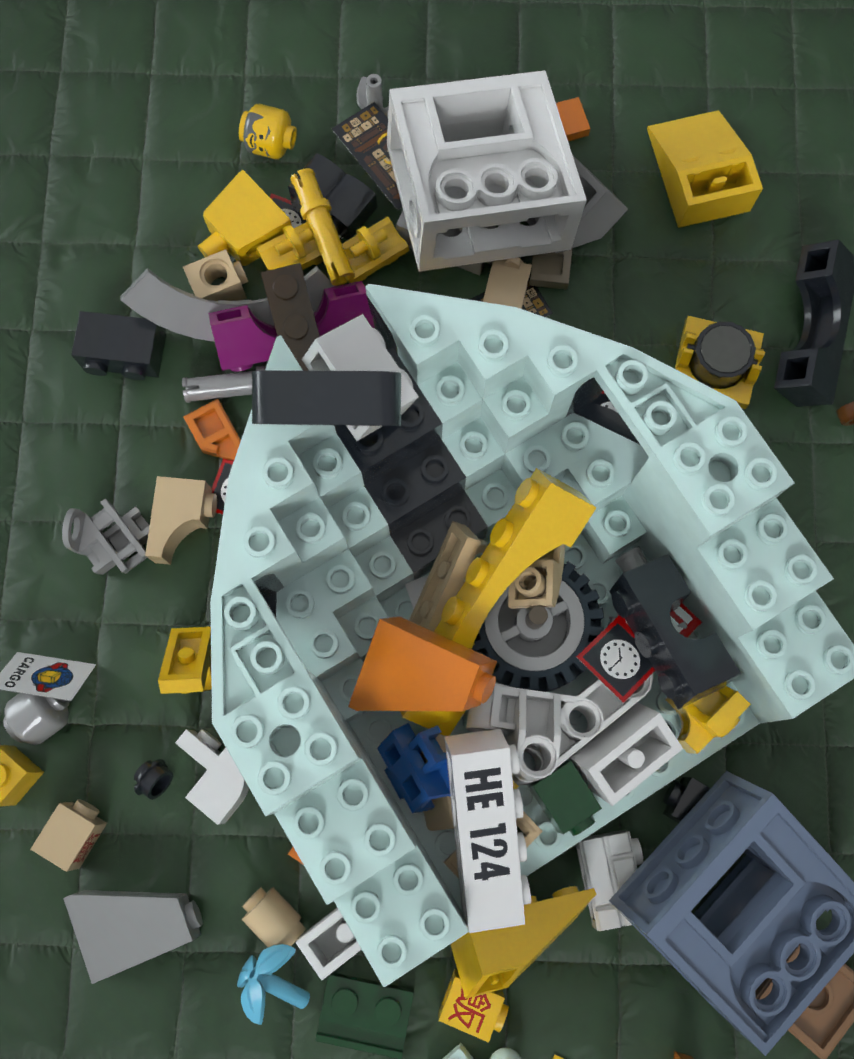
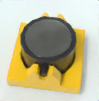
(721, 356)

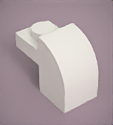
(222, 785)

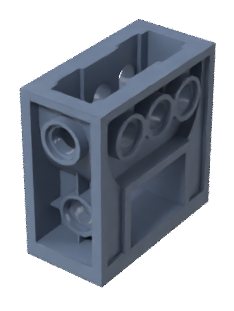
(752, 916)

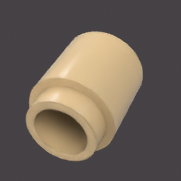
(272, 918)

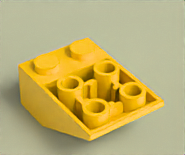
(704, 168)
(497, 957)

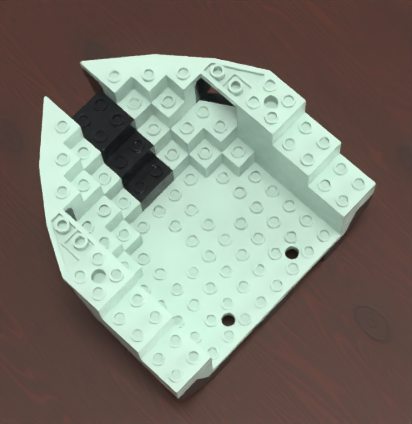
(337, 526)

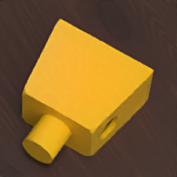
(242, 220)

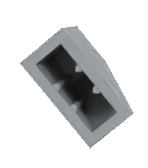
(129, 927)

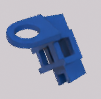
(407, 770)

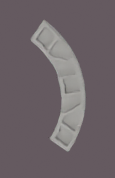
(189, 314)

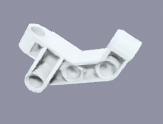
(541, 724)

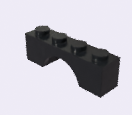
(826, 285)

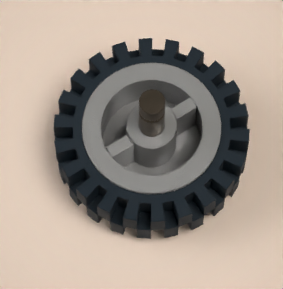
(540, 644)

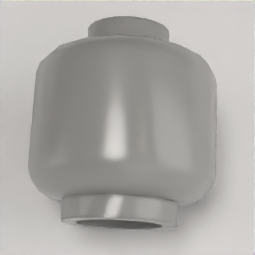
(34, 717)

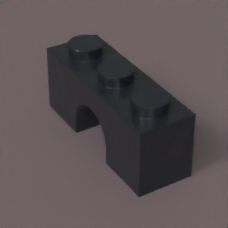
(684, 666)

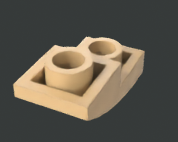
(539, 582)

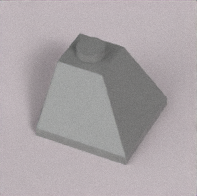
(600, 211)

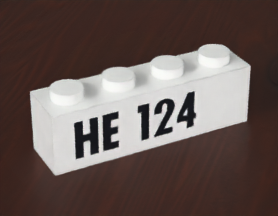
(486, 829)

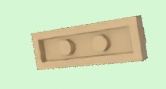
(446, 574)

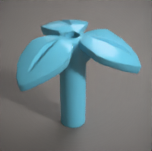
(258, 978)

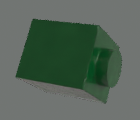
(566, 799)

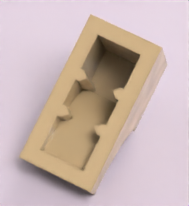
(176, 511)

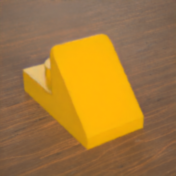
(187, 661)

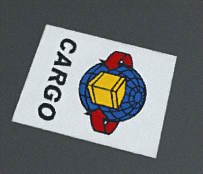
(44, 676)

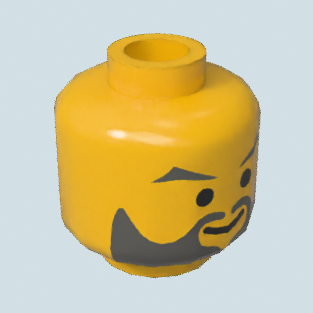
(267, 131)

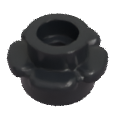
(152, 779)

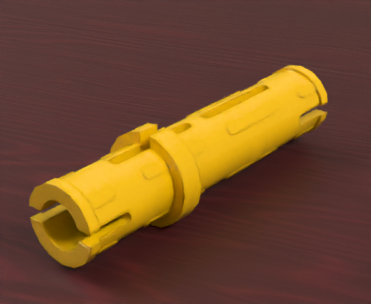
(317, 213)

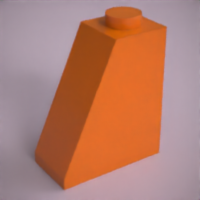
(420, 671)

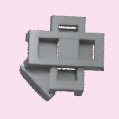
(93, 543)

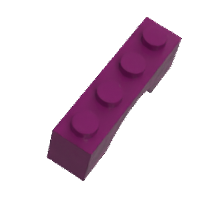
(247, 340)

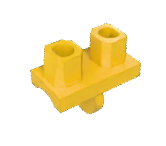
(290, 248)
(374, 248)

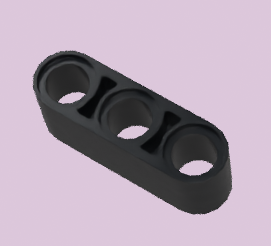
(326, 398)

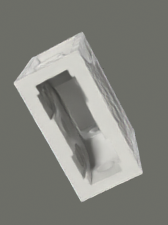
(483, 159)

